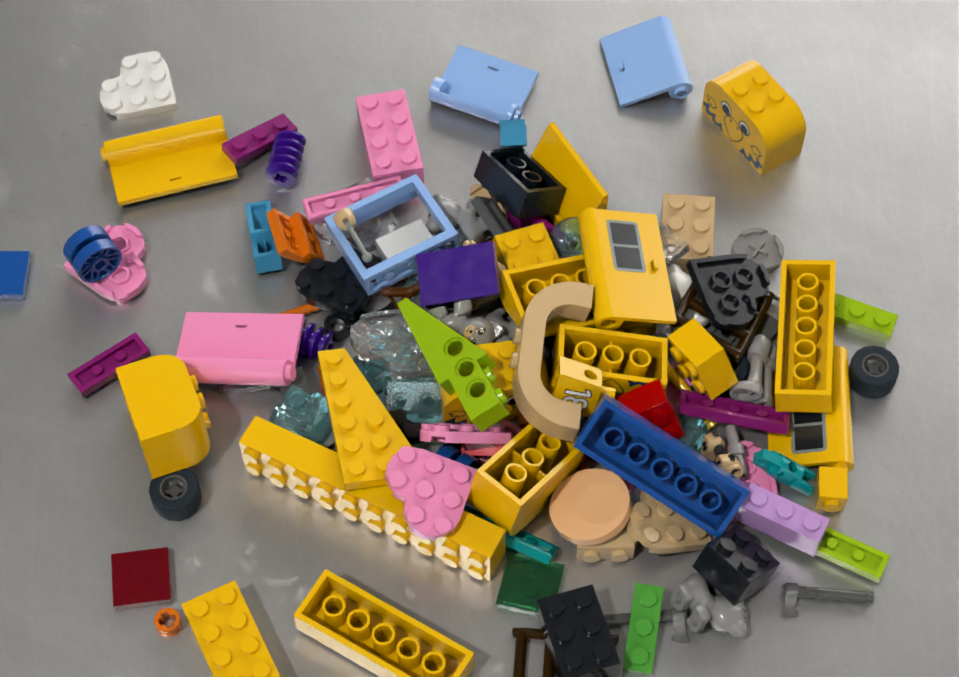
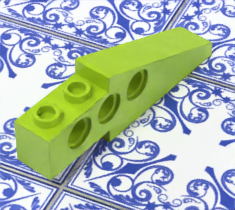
(452, 370)

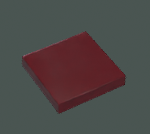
(141, 578)

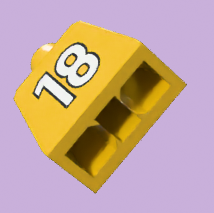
(578, 384)

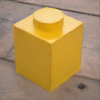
(831, 489)

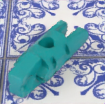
(785, 470)

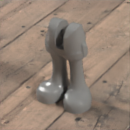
(758, 386)

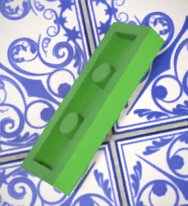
(643, 629)

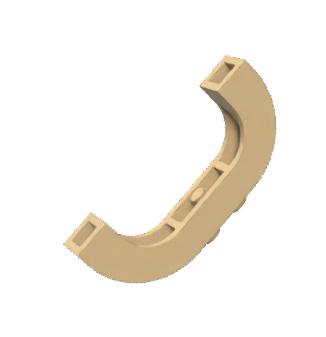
(536, 404)

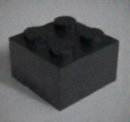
(736, 565)

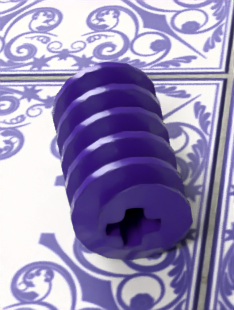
(285, 158)
(312, 341)

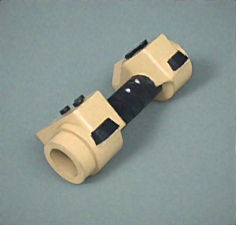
(713, 447)

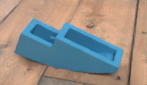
(512, 133)
(261, 237)

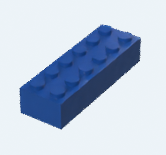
(661, 466)

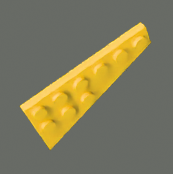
(359, 421)

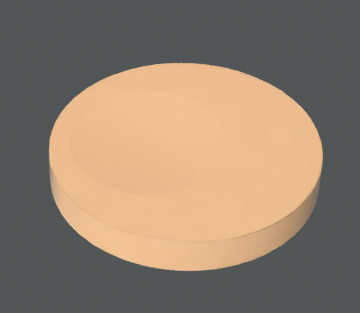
(590, 507)

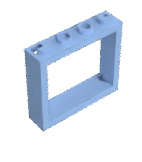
(404, 263)

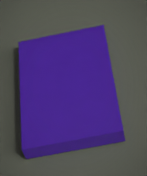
(458, 274)

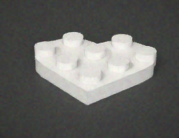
(140, 89)

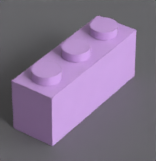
(783, 520)

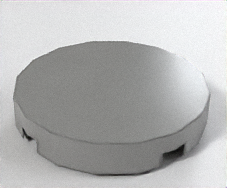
(760, 248)

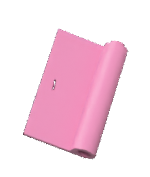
(241, 347)

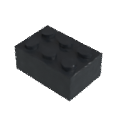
(519, 182)
(578, 634)

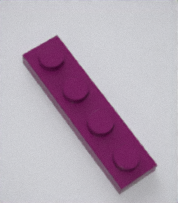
(733, 412)

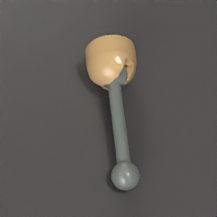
(346, 221)

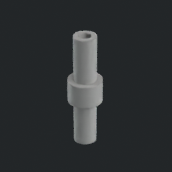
(736, 447)

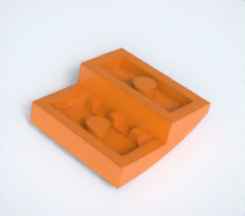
(294, 237)

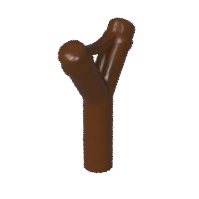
(404, 292)

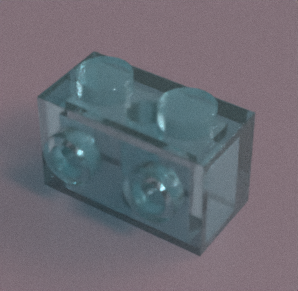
(413, 395)

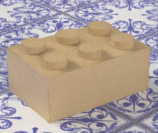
(693, 221)

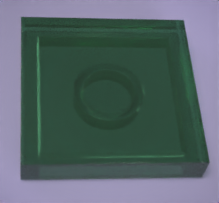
(526, 582)

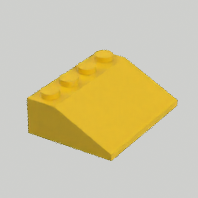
(568, 168)
(522, 283)

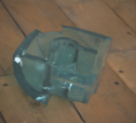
(303, 414)

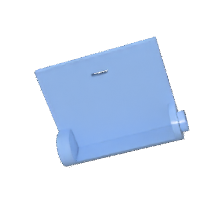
(650, 62)
(483, 86)

